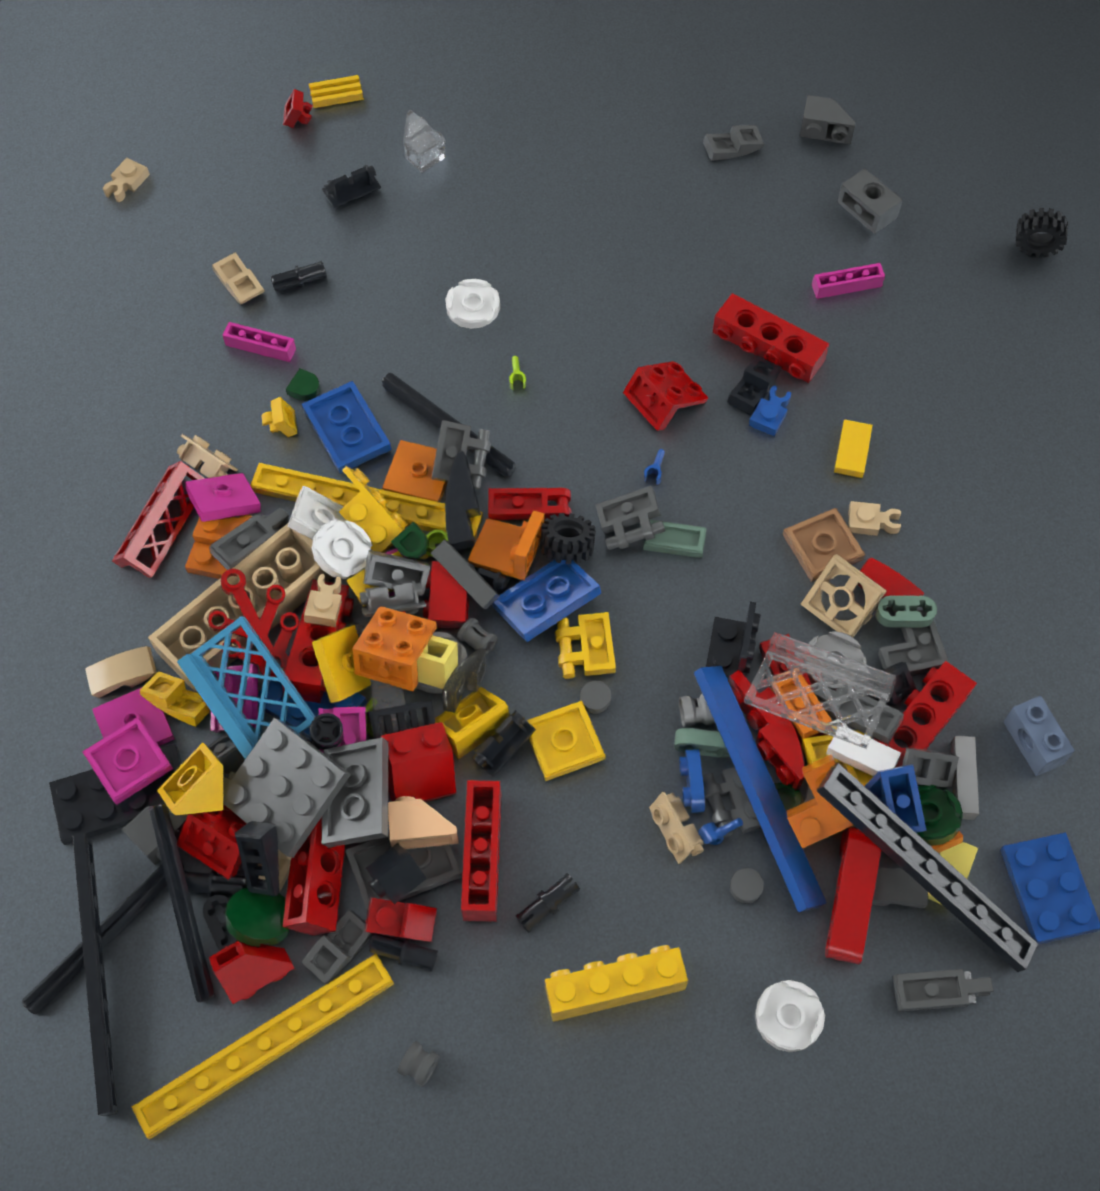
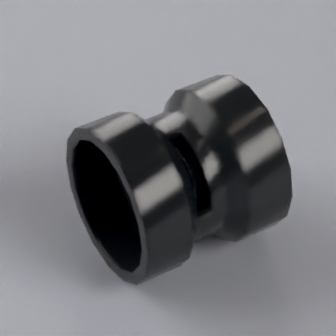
(323, 727)

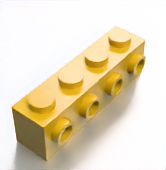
(615, 983)

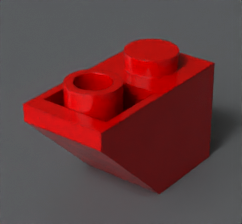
(447, 600)
(248, 968)

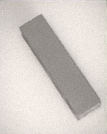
(965, 779)

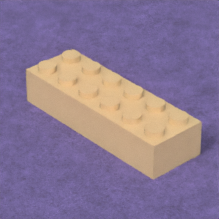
(281, 560)

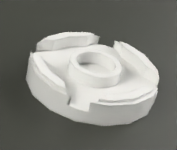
(472, 303)
(341, 548)
(789, 1016)

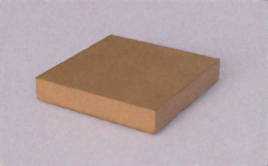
(821, 538)

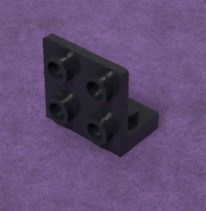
(734, 642)

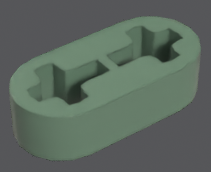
(906, 613)
(708, 742)

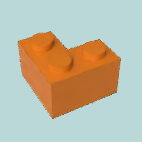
(816, 817)

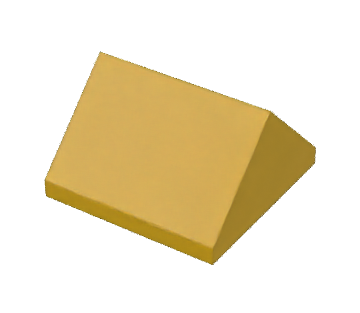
(473, 721)
(195, 784)

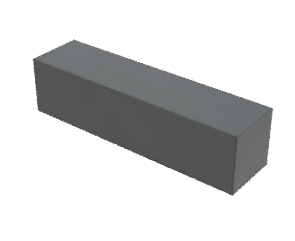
(465, 574)

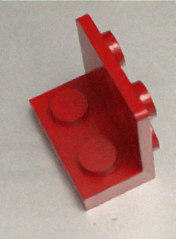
(661, 390)
(213, 840)

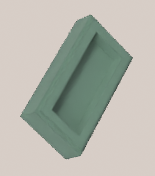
(678, 540)

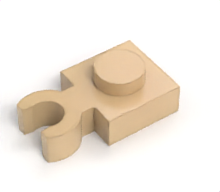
(126, 176)
(867, 519)
(324, 604)

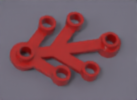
(261, 626)

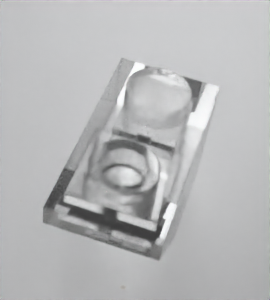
(422, 143)

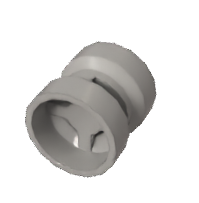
(694, 711)

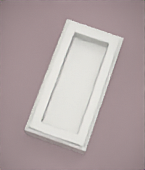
(869, 760)

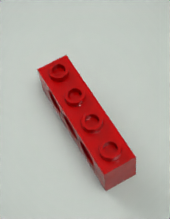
(770, 337)
(309, 679)
(945, 682)
(481, 851)
(314, 886)

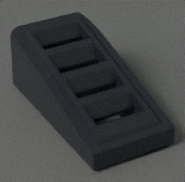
(373, 725)
(262, 838)

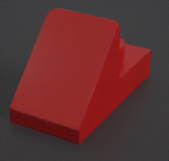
(400, 919)

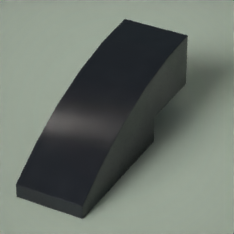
(461, 504)

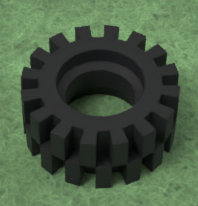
(1051, 241)
(567, 538)

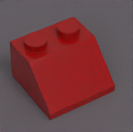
(420, 763)

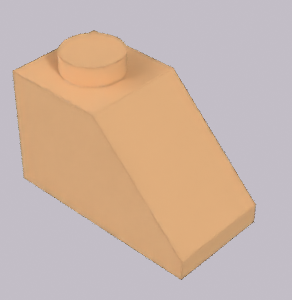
(418, 825)

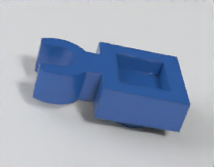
(770, 413)

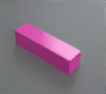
(848, 280)
(259, 342)

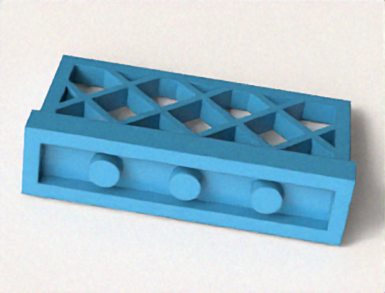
(221, 701)

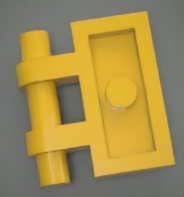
(596, 645)

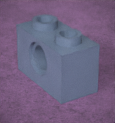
(1038, 736)

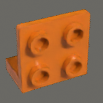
(507, 546)
(391, 647)

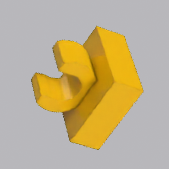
(281, 418)

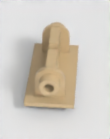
(197, 451)
(681, 840)

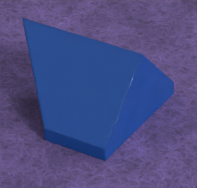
(900, 793)

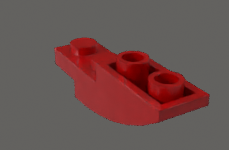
(776, 735)

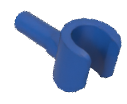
(655, 467)
(712, 835)

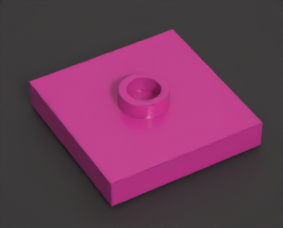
(222, 497)
(125, 708)
(127, 760)

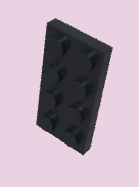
(87, 808)

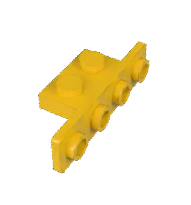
(371, 514)

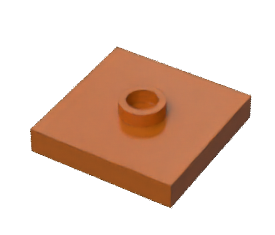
(412, 472)

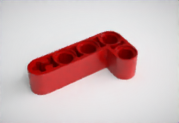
(853, 897)

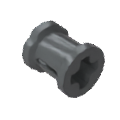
(476, 636)

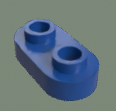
(694, 792)

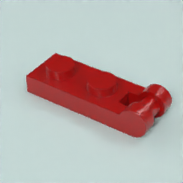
(520, 502)

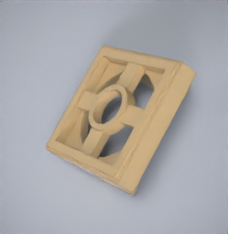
(872, 591)

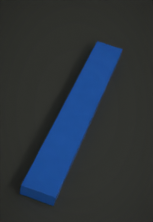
(760, 789)

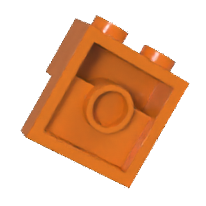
(206, 533)

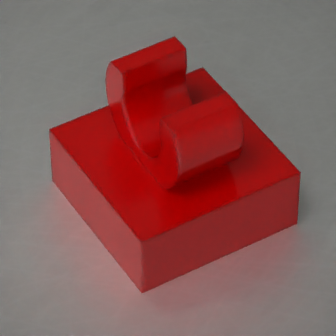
(296, 109)

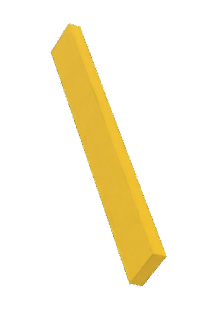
(287, 484)
(261, 1046)

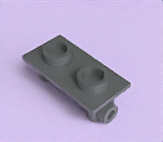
(404, 598)

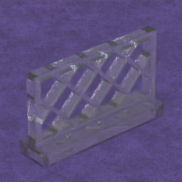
(835, 670)

